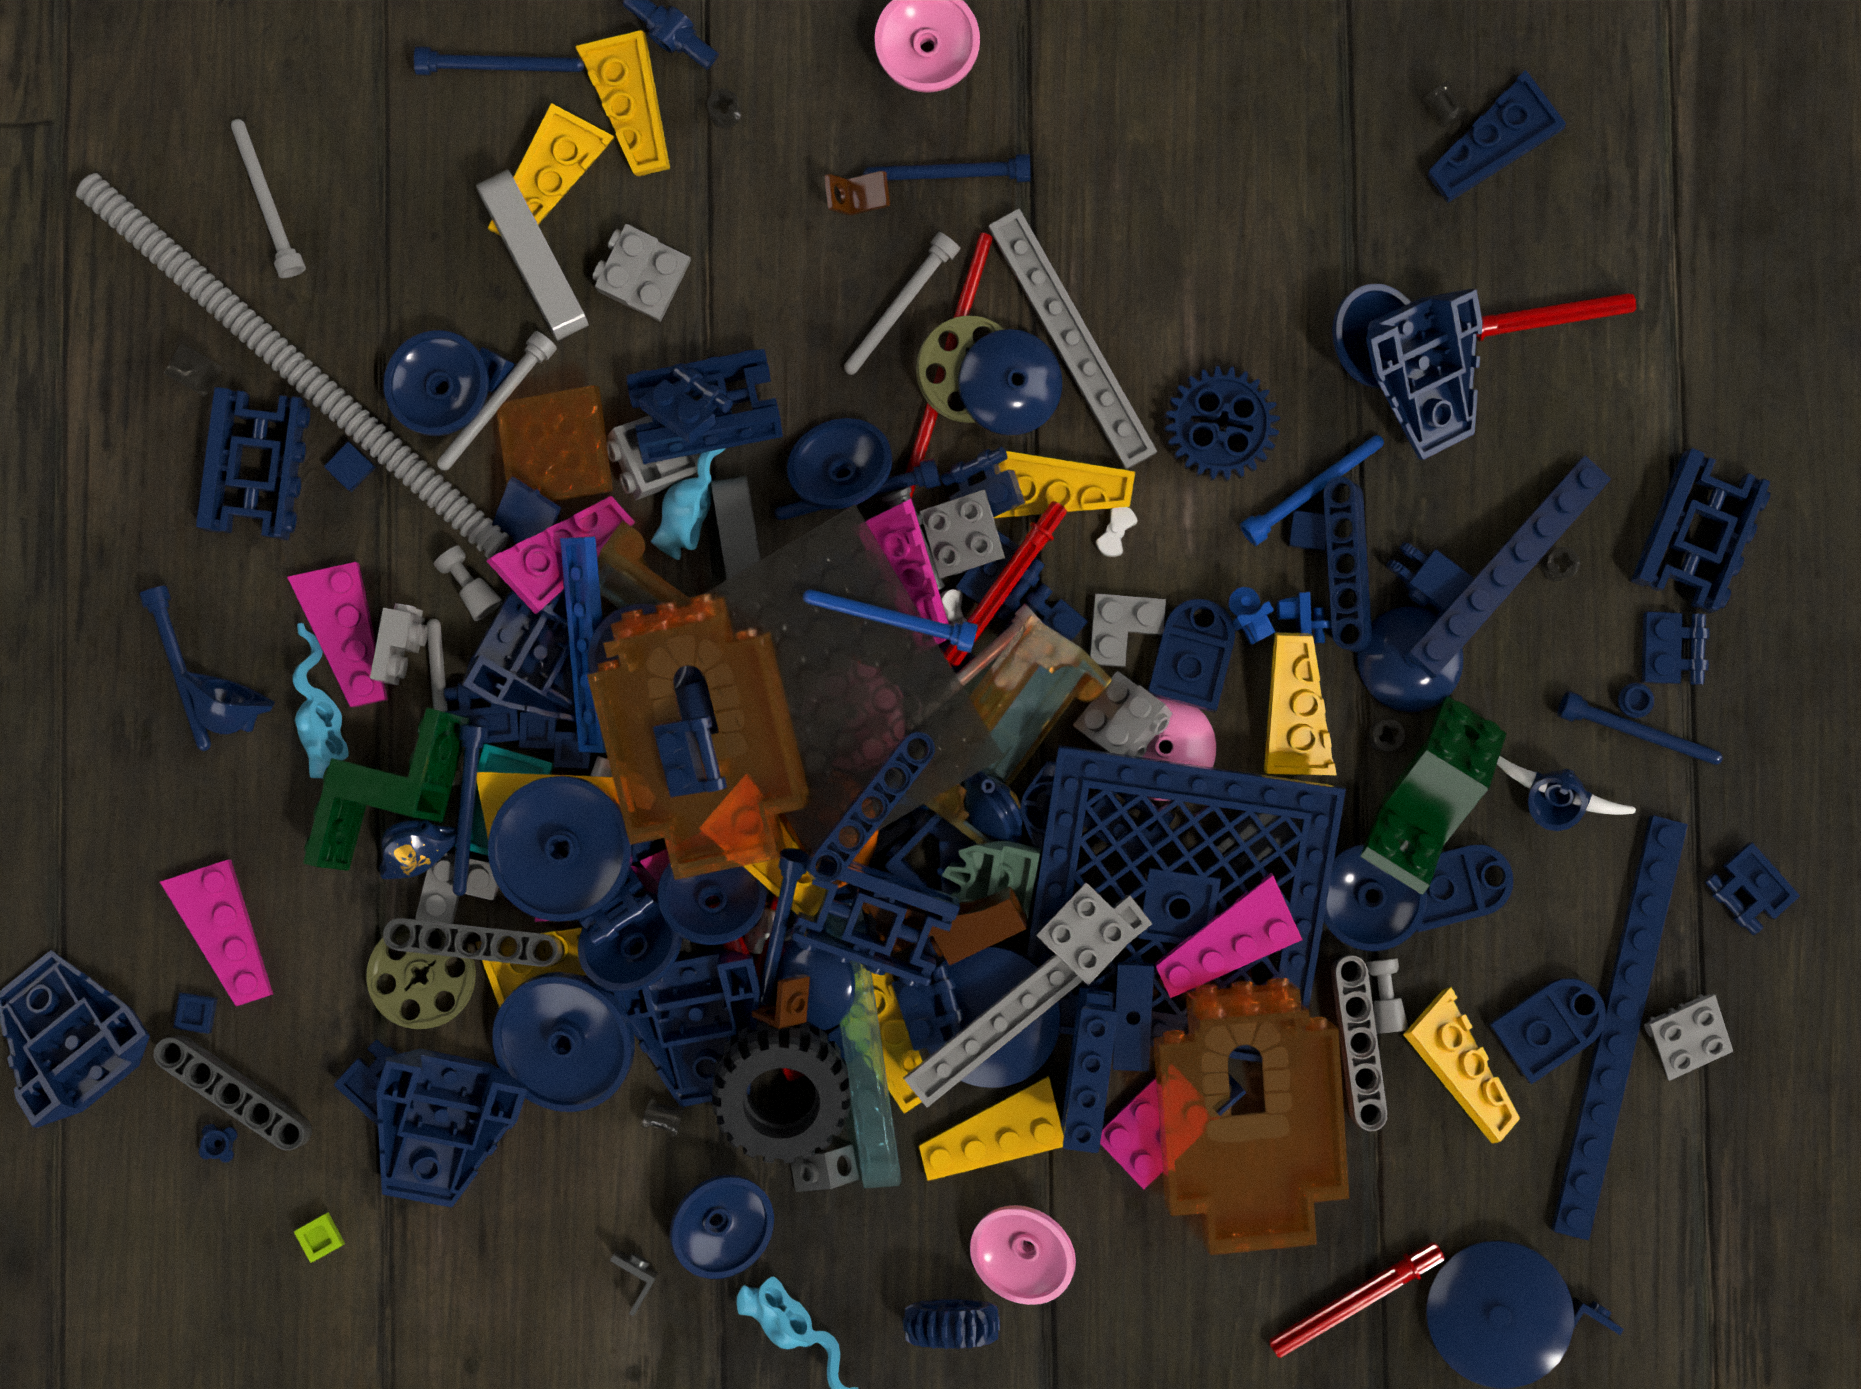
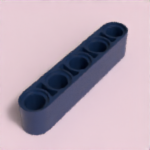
(1357, 578)
(887, 799)

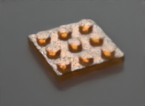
(557, 443)

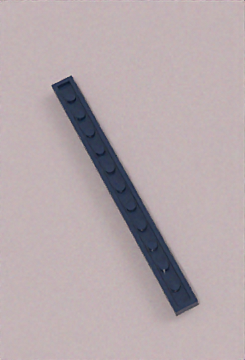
(1618, 1038)

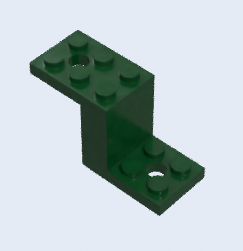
(353, 786)
(1434, 794)

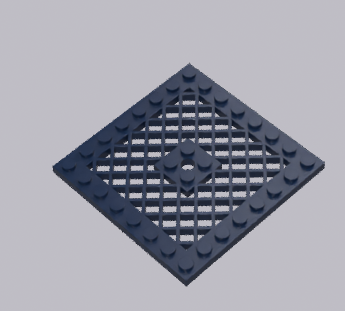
(1082, 769)

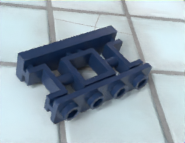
(730, 429)
(224, 462)
(1672, 520)
(866, 949)
(1089, 1068)

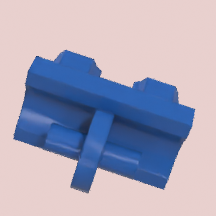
(1299, 609)
(1250, 615)

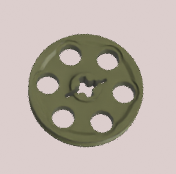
(950, 362)
(423, 993)

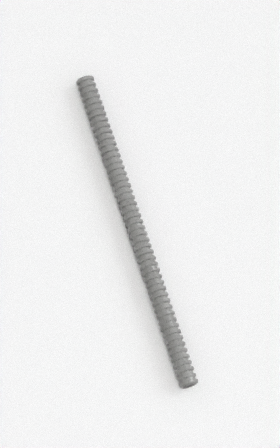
(291, 365)

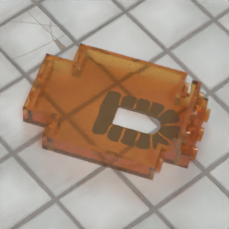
(752, 747)
(1252, 1171)

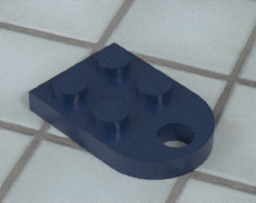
(1193, 658)
(1460, 888)
(1547, 1028)

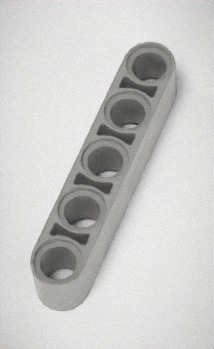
(532, 255)
(1369, 1056)

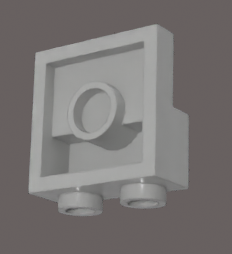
(640, 272)
(645, 478)
(399, 631)
(1124, 718)

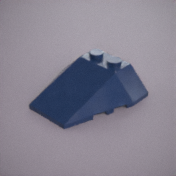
(1427, 367)
(525, 660)
(692, 1016)
(66, 1039)
(440, 1122)

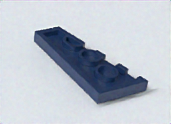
(1506, 132)

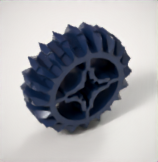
(951, 1323)

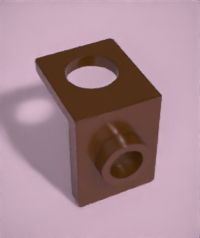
(858, 193)
(790, 1003)

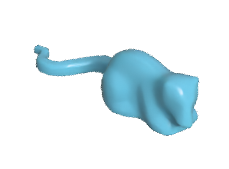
(685, 510)
(318, 717)
(788, 1323)

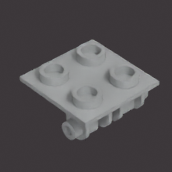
(962, 534)
(1087, 933)
(1690, 1035)

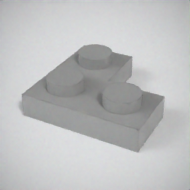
(1115, 618)
(437, 898)

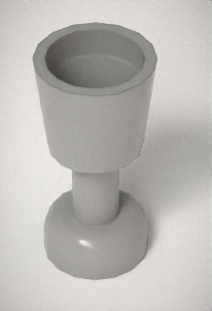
(476, 593)
(1388, 1011)

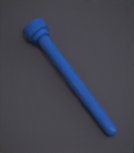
(1258, 527)
(960, 635)

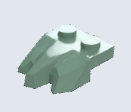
(995, 867)

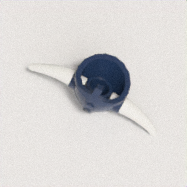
(1559, 798)

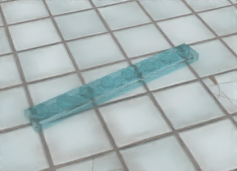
(867, 1076)

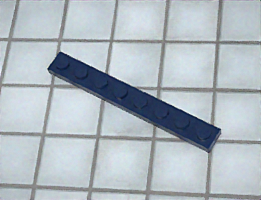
(1508, 567)

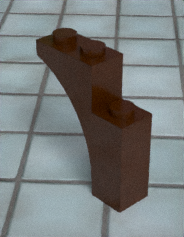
(976, 926)

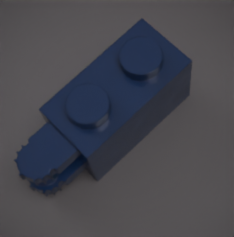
(1435, 580)

